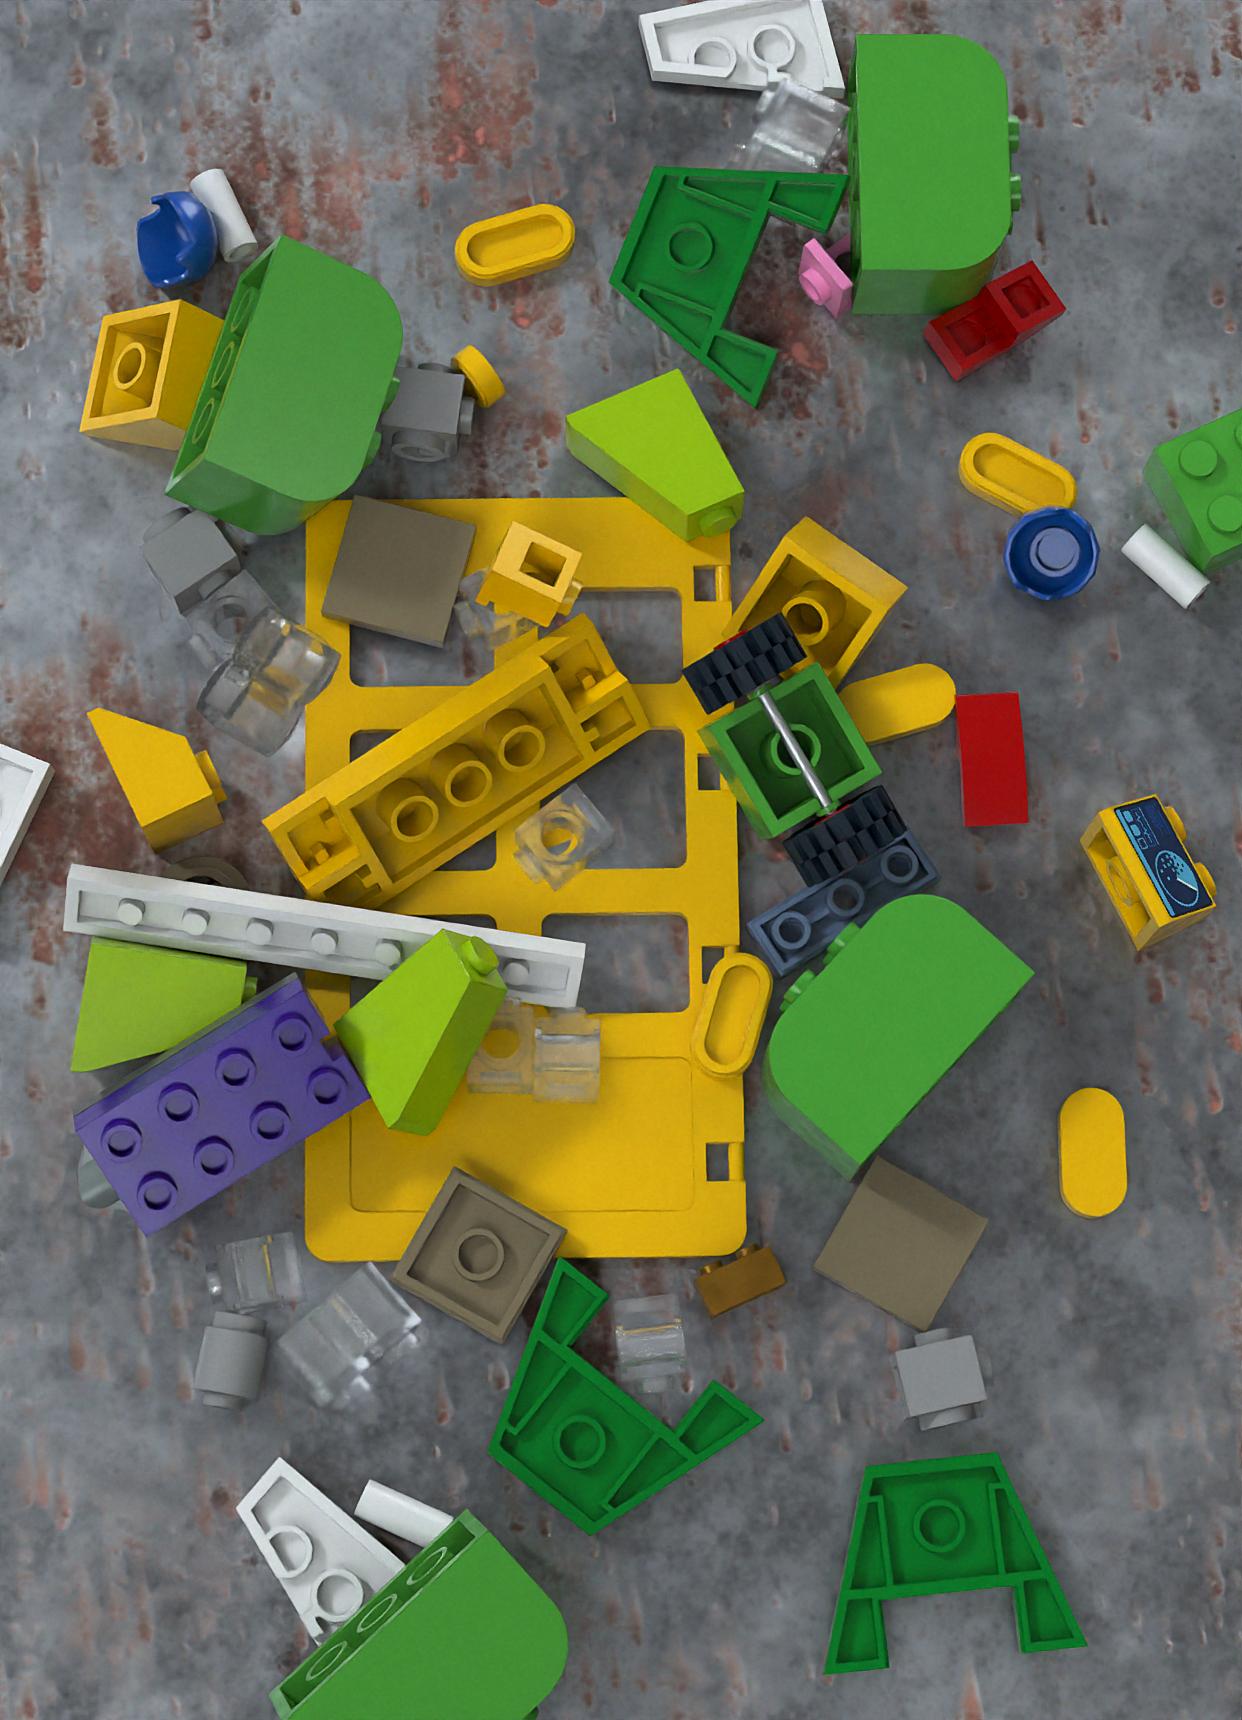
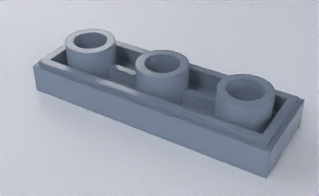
(810, 920)

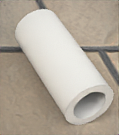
(234, 232)
(1165, 566)
(401, 1514)

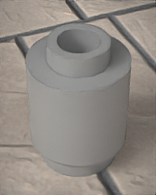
(231, 1360)

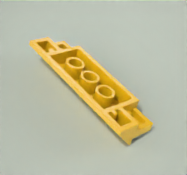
(459, 771)

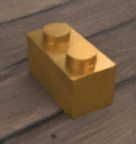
(740, 1281)

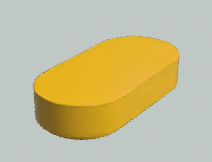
(515, 245)
(1014, 475)
(899, 702)
(731, 1016)
(1091, 1153)

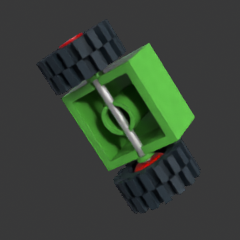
(792, 751)

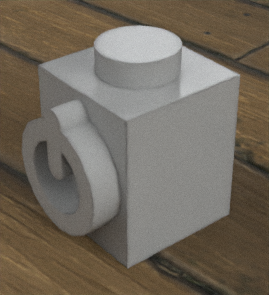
(428, 413)
(190, 555)
(941, 1379)

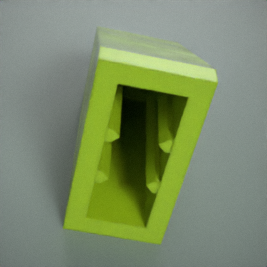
(660, 456)
(151, 999)
(423, 1028)

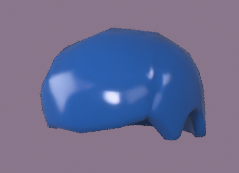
(177, 241)
(1051, 553)

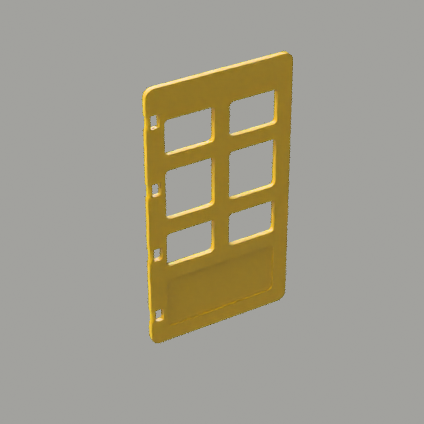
(612, 1171)

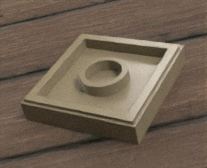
(398, 571)
(900, 1244)
(478, 1255)

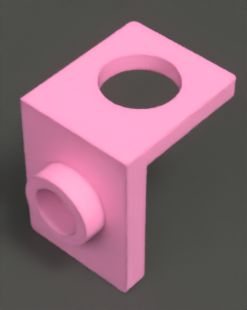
(823, 278)

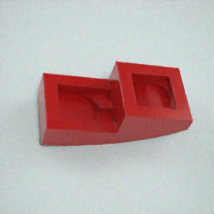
(994, 321)
(991, 759)

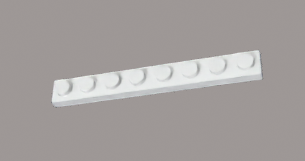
(300, 931)

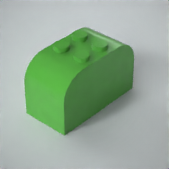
(927, 171)
(290, 392)
(884, 1024)
(440, 1641)

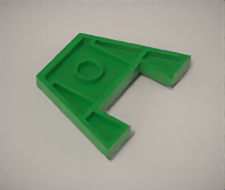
(696, 247)
(585, 1438)
(942, 1532)

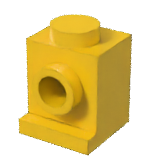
(532, 576)

